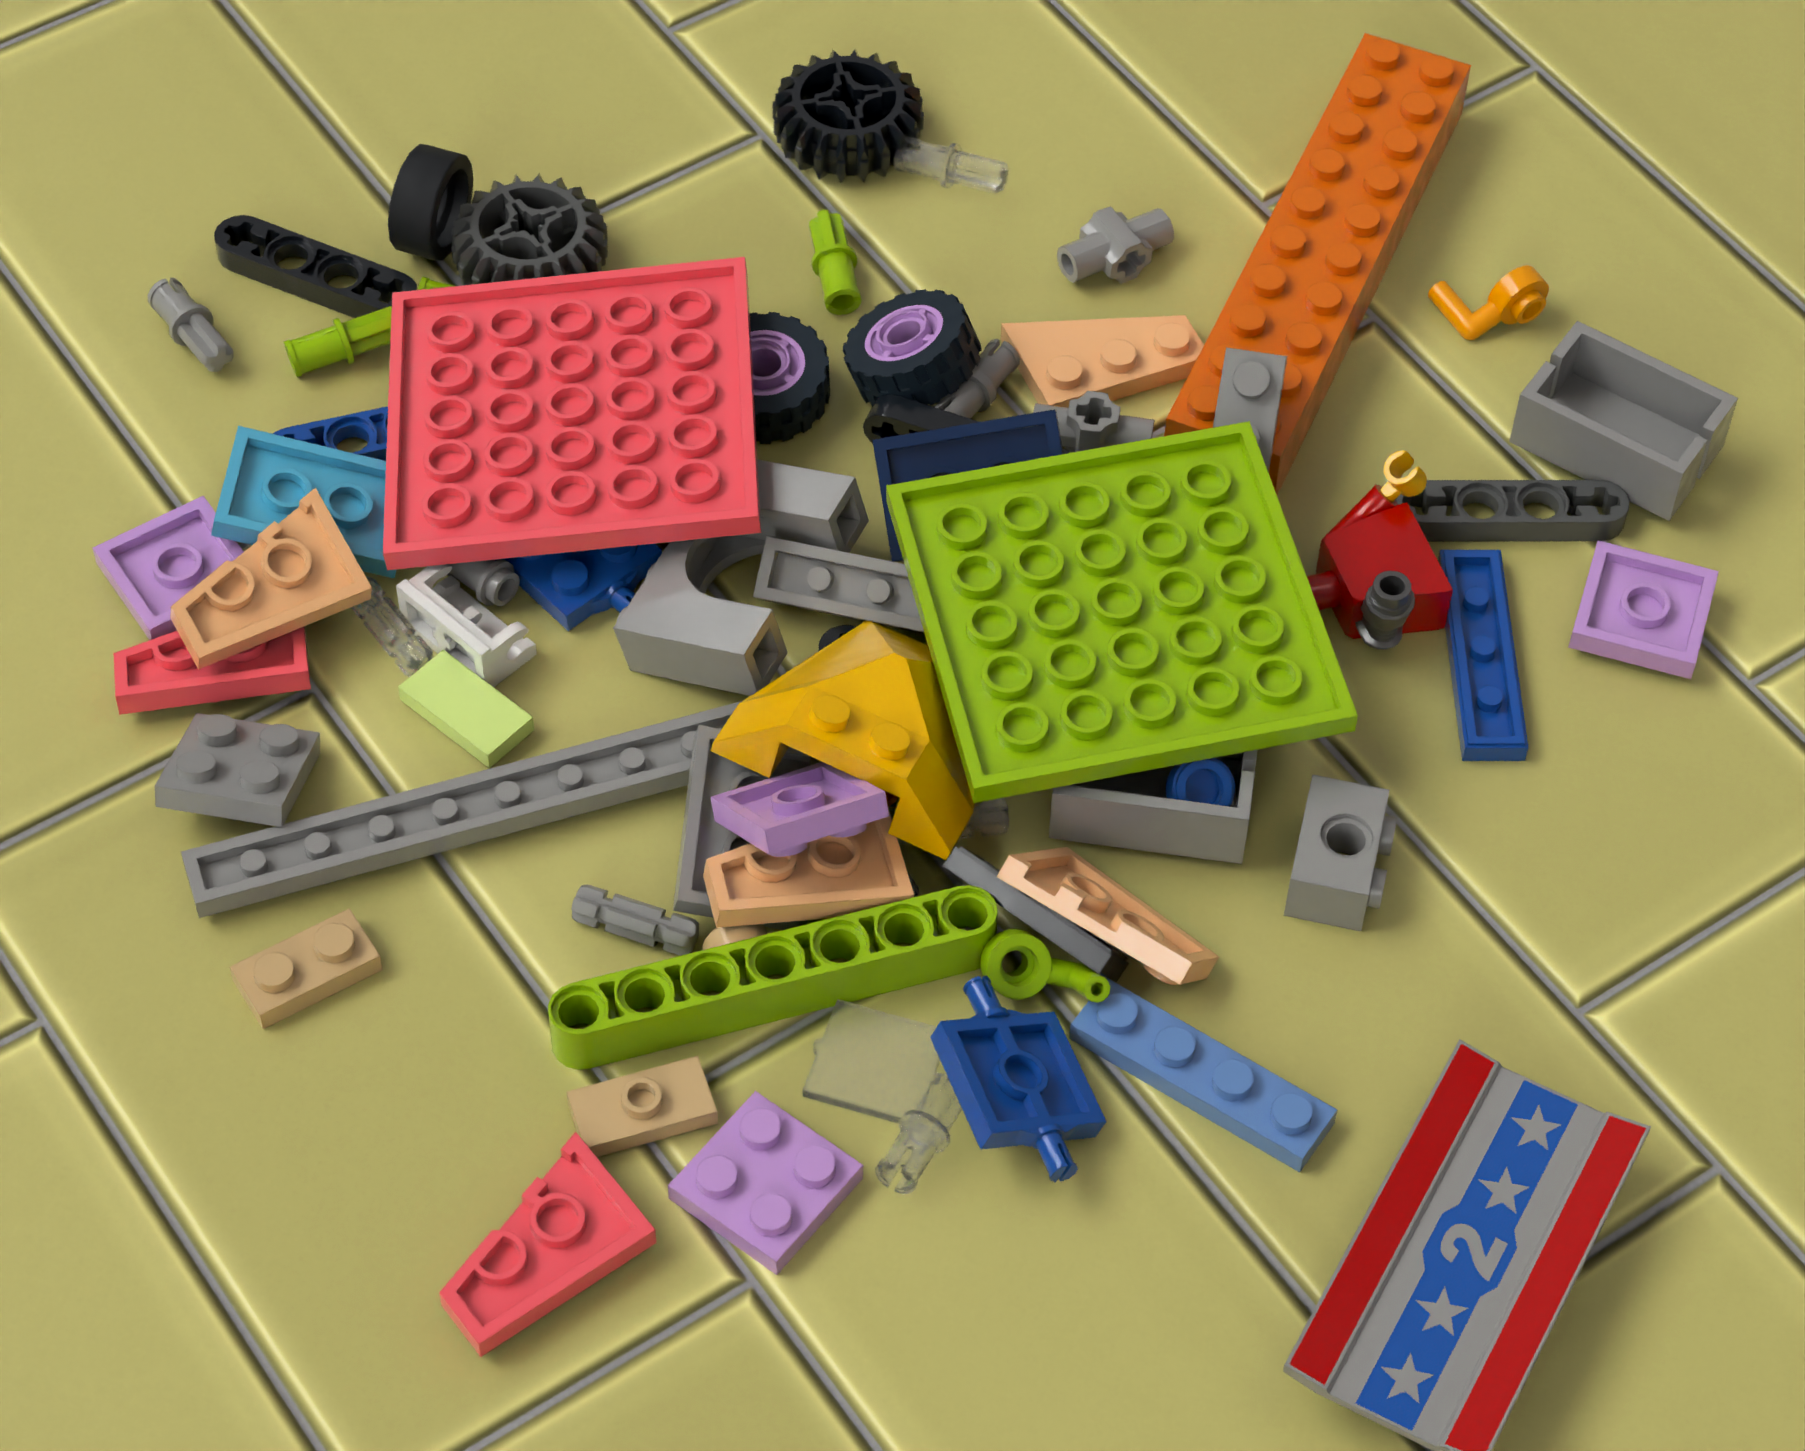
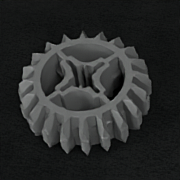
(528, 233)

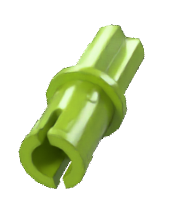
(834, 263)
(340, 341)

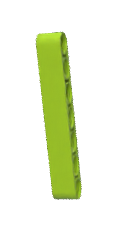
(754, 1000)

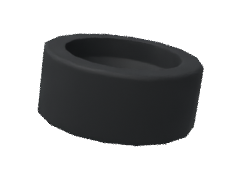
(428, 200)

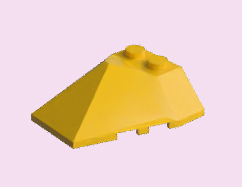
(873, 713)

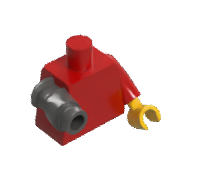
(1380, 566)

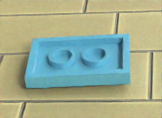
(275, 472)

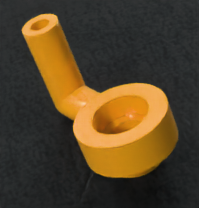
(1514, 299)

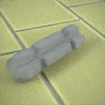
(635, 920)

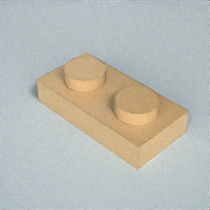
(306, 968)

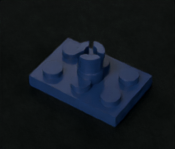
(962, 450)

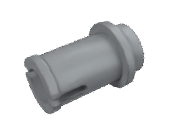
(490, 579)

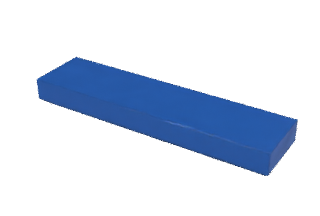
(1483, 658)

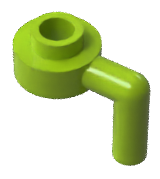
(1036, 969)

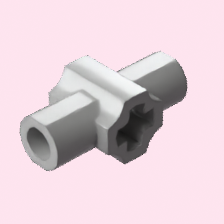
(1115, 245)
(1097, 423)

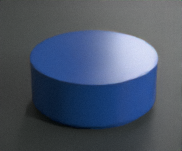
(1201, 782)

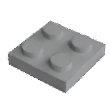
(238, 769)

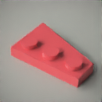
(165, 676)
(554, 1246)

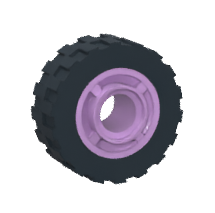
(913, 348)
(788, 376)

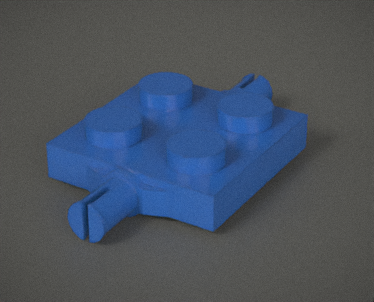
(584, 582)
(1018, 1079)

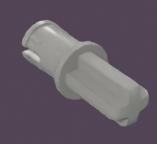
(190, 324)

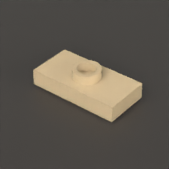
(643, 1107)

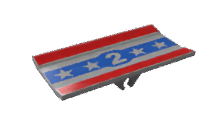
(1466, 1256)

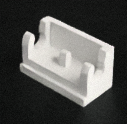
(462, 626)

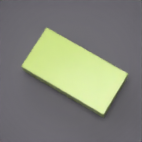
(466, 708)

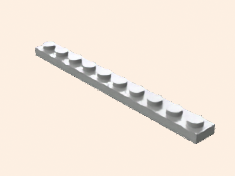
(444, 815)

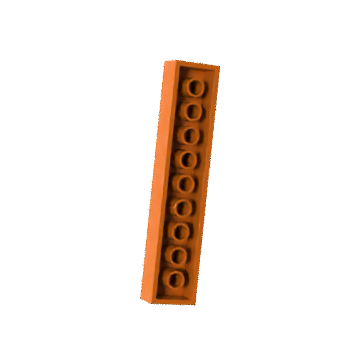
(1332, 235)

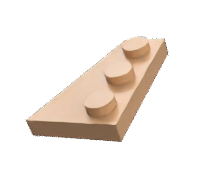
(1102, 355)
(276, 586)
(819, 883)
(1109, 911)

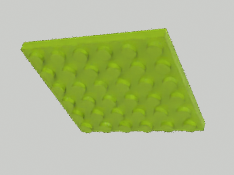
(1117, 611)

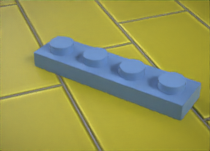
(1204, 1075)

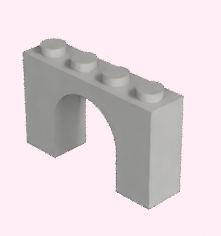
(723, 643)

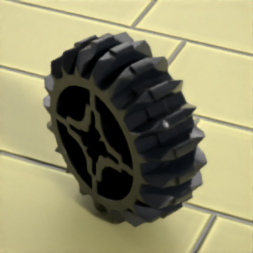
(846, 115)

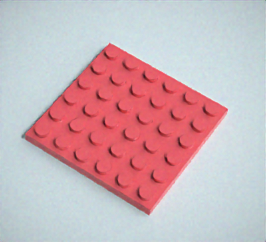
(570, 414)

